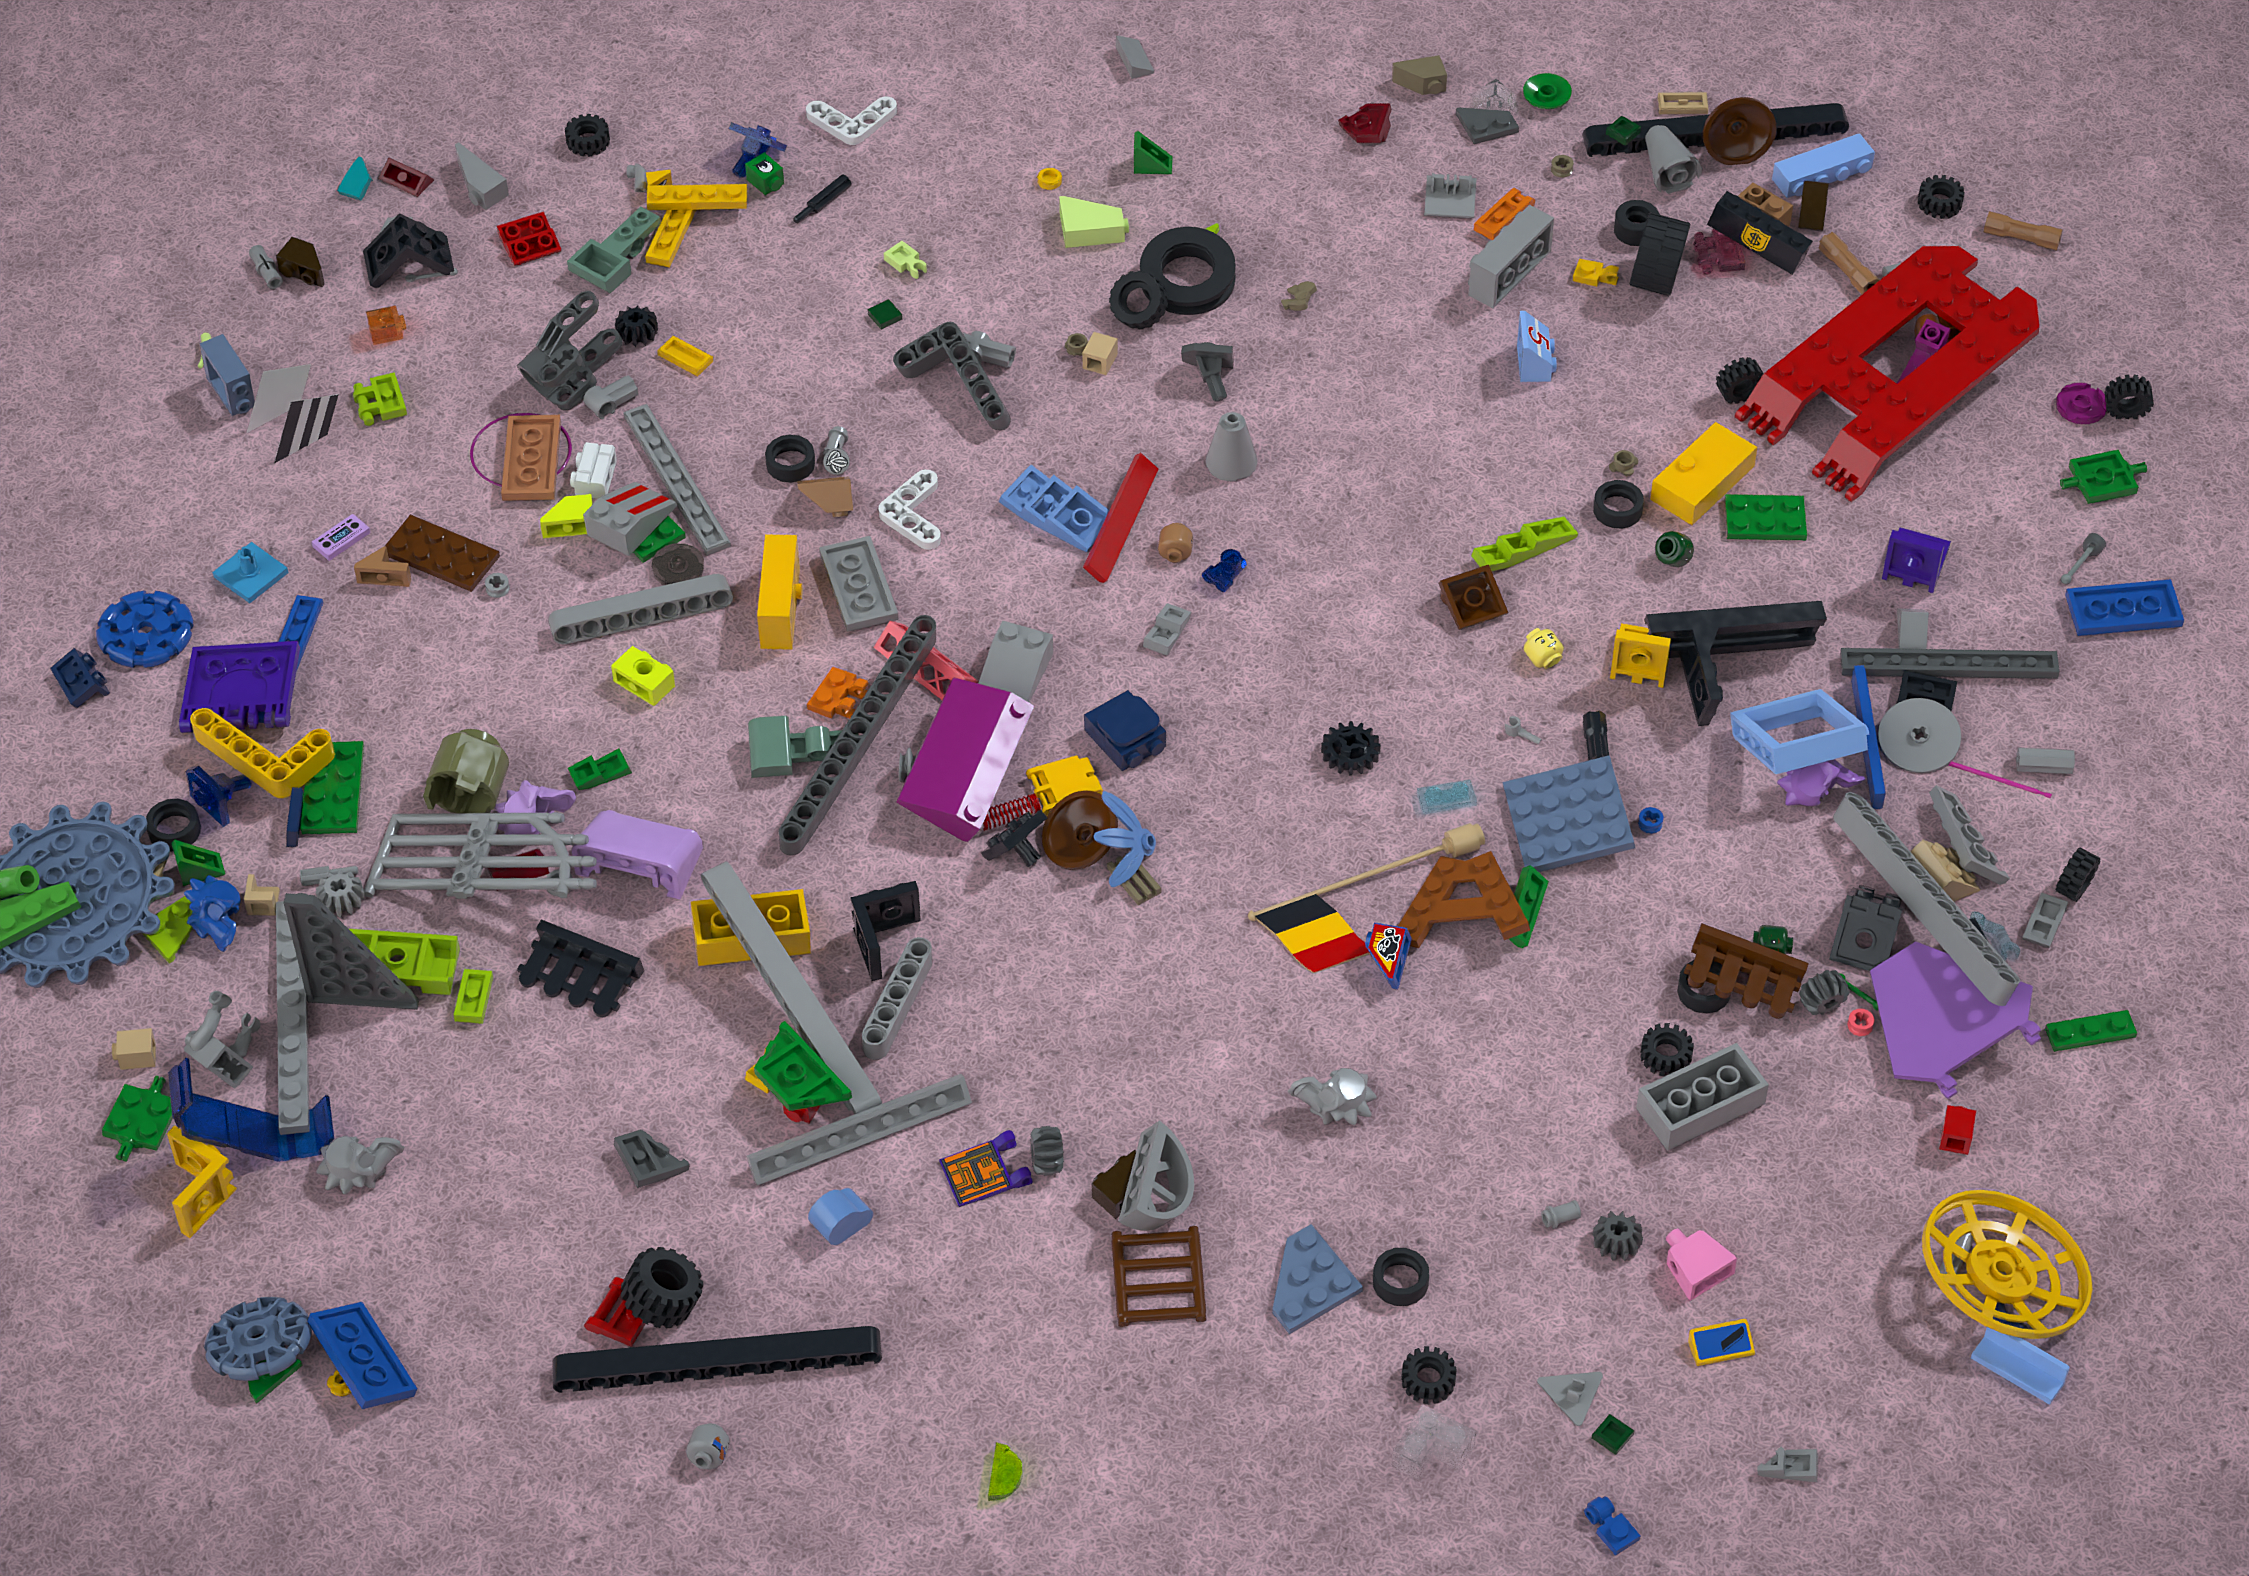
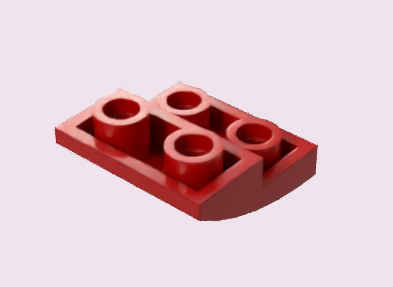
(528, 238)

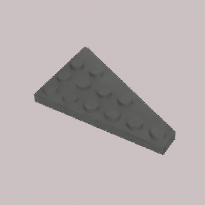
(336, 963)

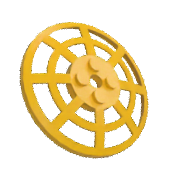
(2007, 1258)

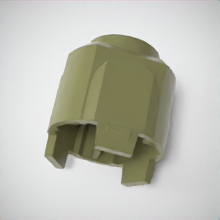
(467, 773)

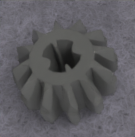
(1824, 992)
(1046, 1150)
(1617, 1235)

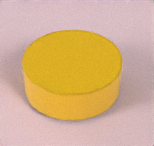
(1049, 178)

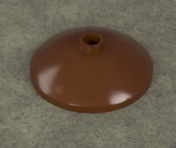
(1744, 141)
(1070, 825)

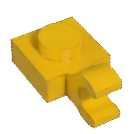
(1592, 273)

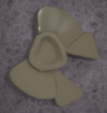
(1302, 294)

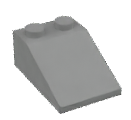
(1017, 659)

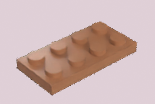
(531, 457)

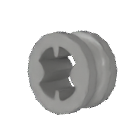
(497, 578)

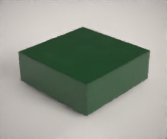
(1623, 130)
(884, 314)
(1613, 1434)

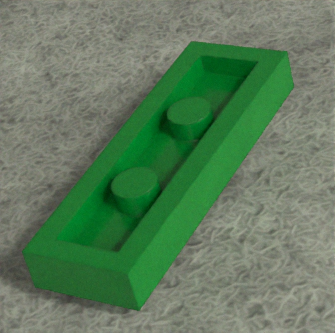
(1529, 895)
(2090, 1030)

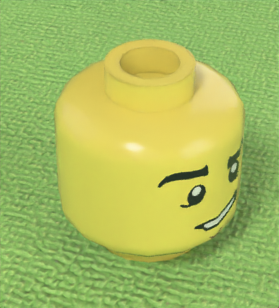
(1543, 648)

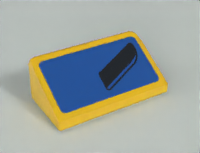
(1721, 1342)

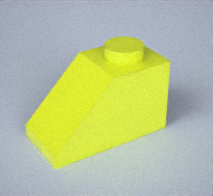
(566, 517)

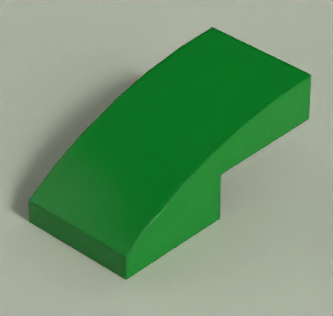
(593, 772)

